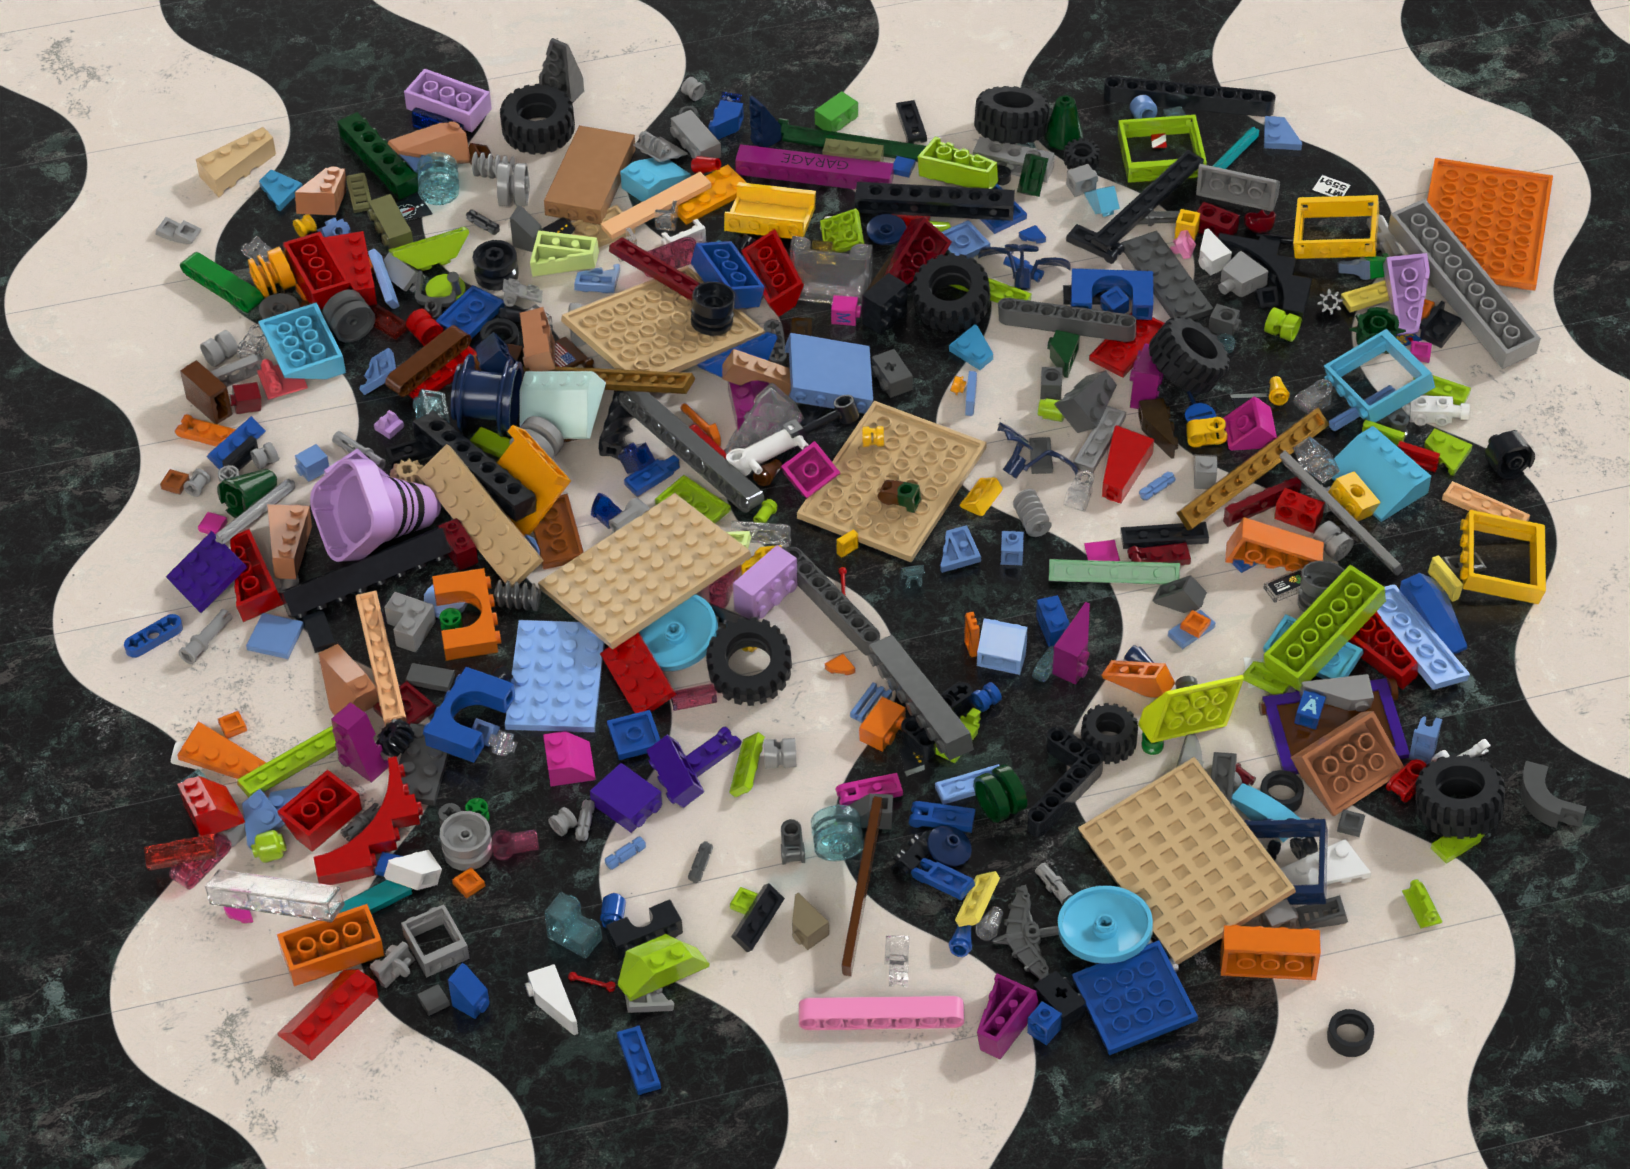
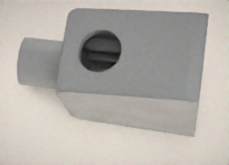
(1242, 276)

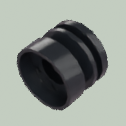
(712, 308)

